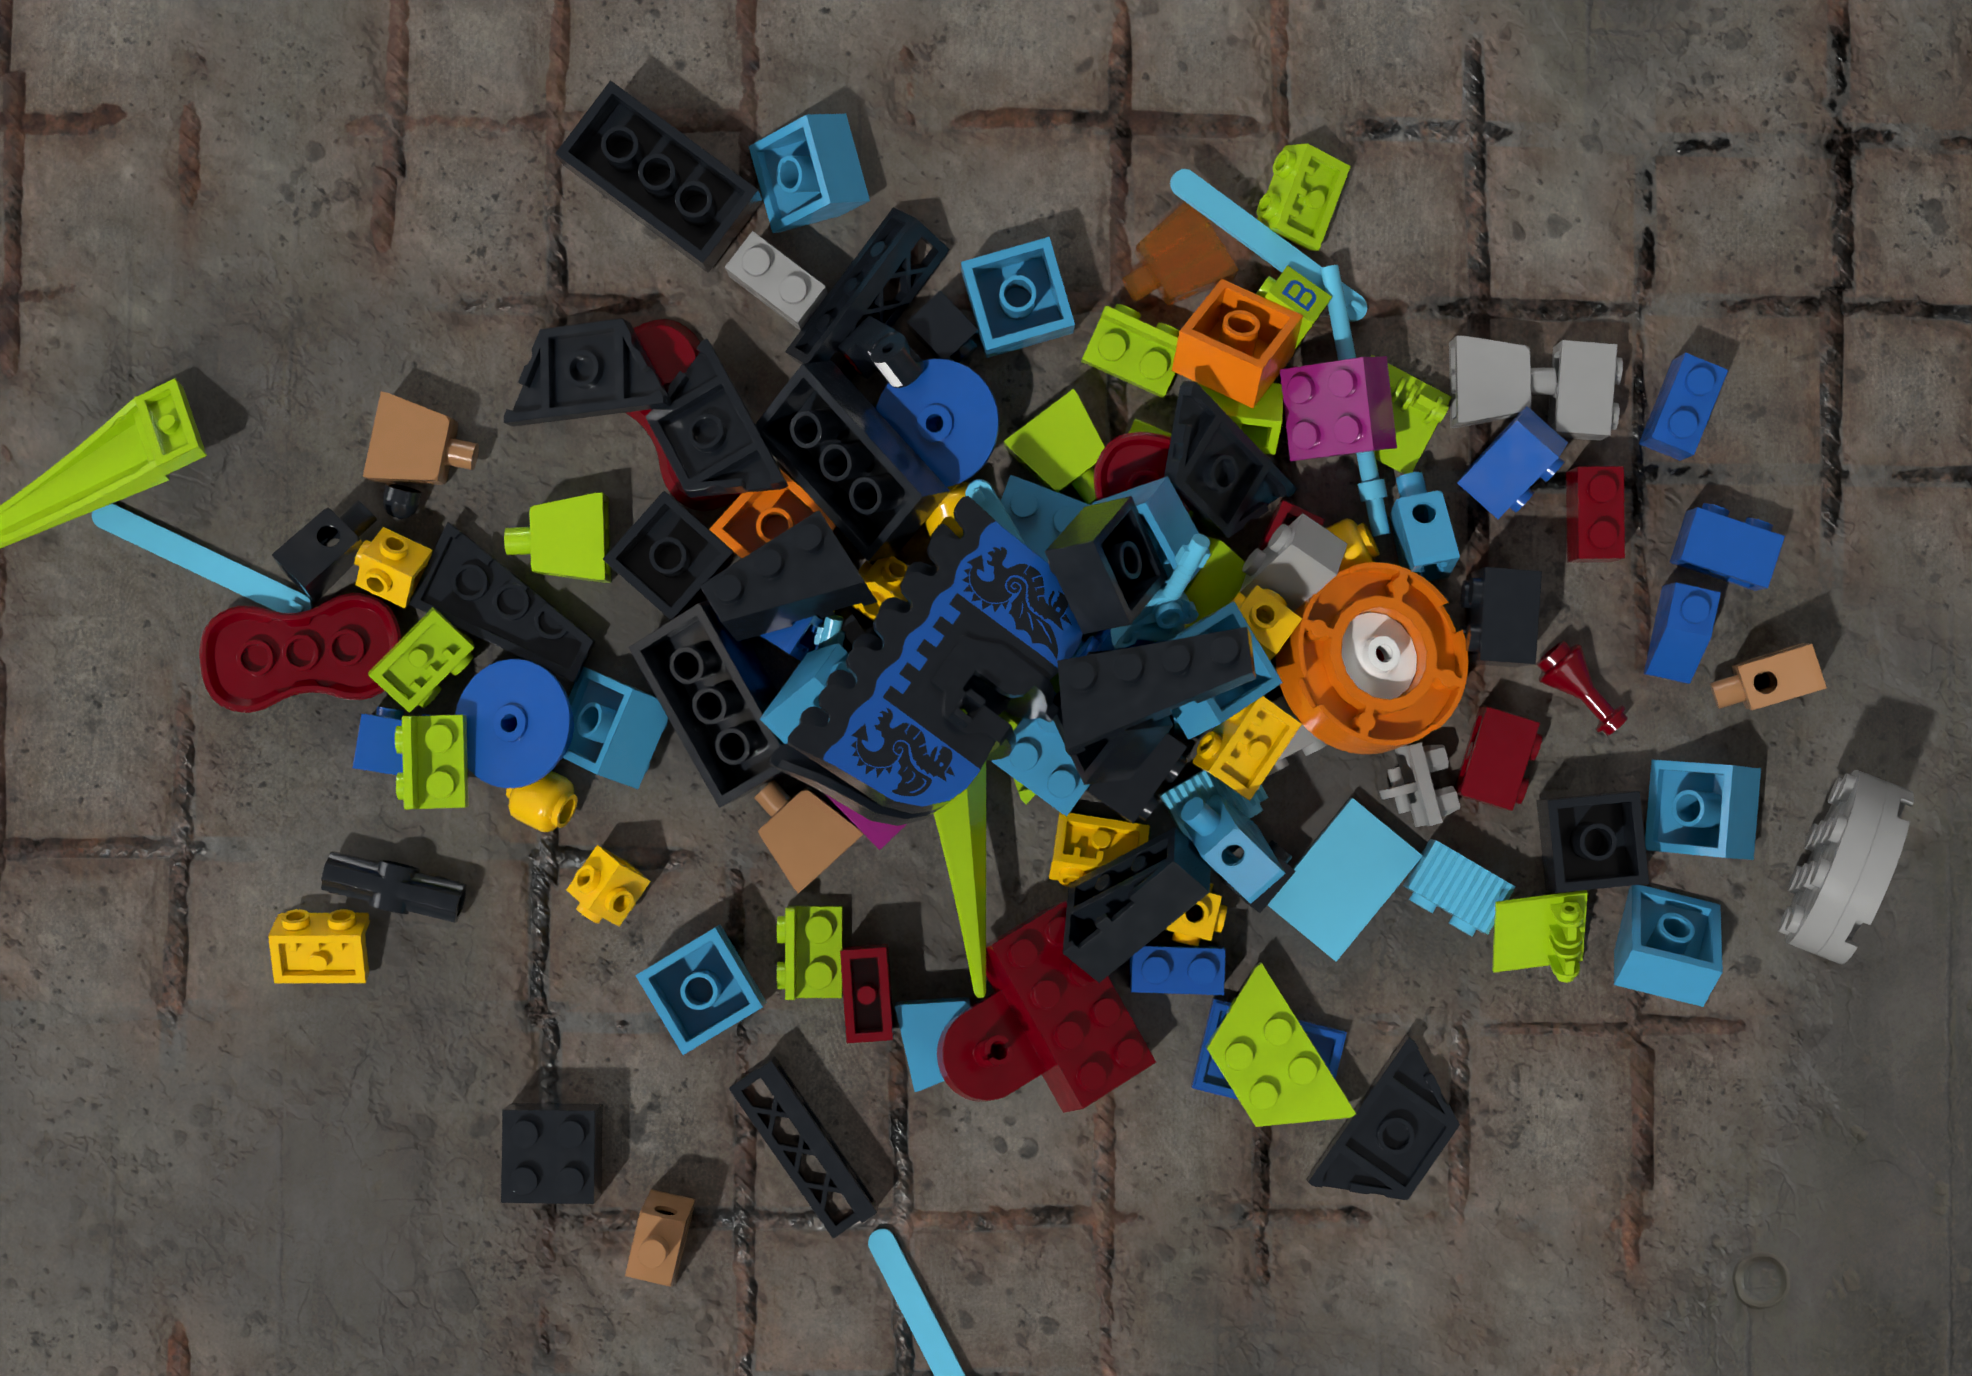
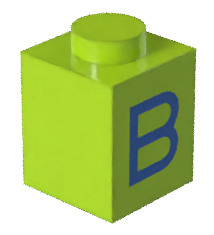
(1298, 295)

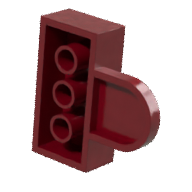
(1041, 1022)

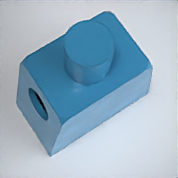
(1426, 546)
(1219, 831)
(921, 1028)

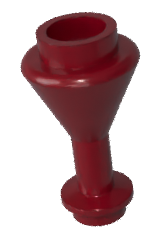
(1568, 671)

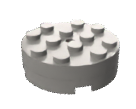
(1847, 866)

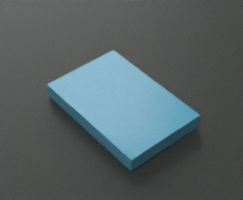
(1344, 879)

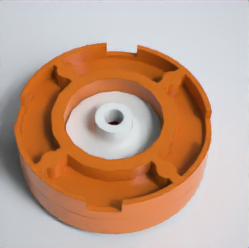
(1373, 660)

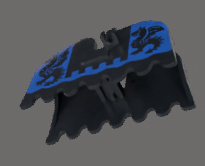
(971, 637)

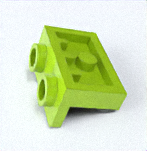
(1302, 194)
(1133, 349)
(422, 661)
(433, 762)
(811, 952)

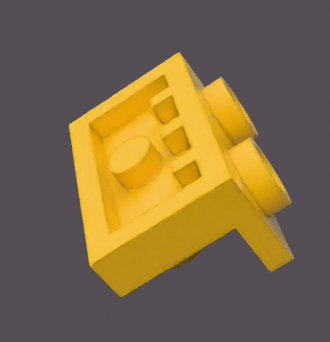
(1246, 746)
(1089, 843)
(319, 947)

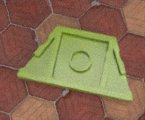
(1273, 1060)

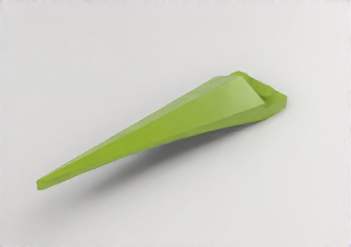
(118, 460)
(963, 841)

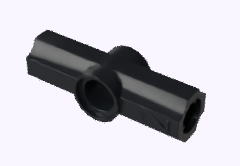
(393, 886)

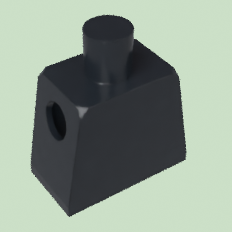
(313, 564)

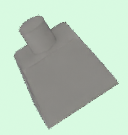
(1492, 380)

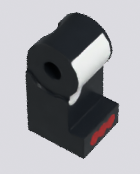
(882, 349)

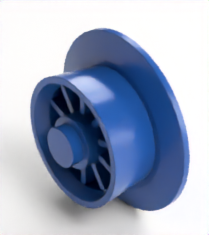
(945, 419)
(515, 723)

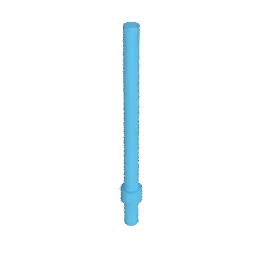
(1372, 488)

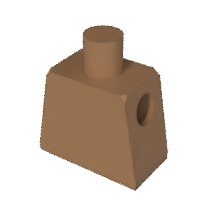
(414, 444)
(1790, 673)
(804, 833)
(660, 1238)

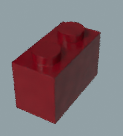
(1595, 514)
(1498, 758)
(867, 993)

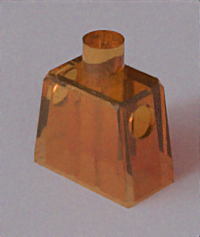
(1180, 258)

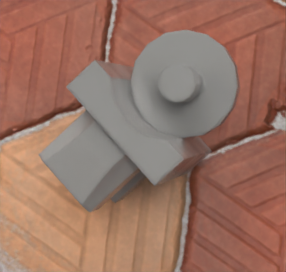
(1414, 787)

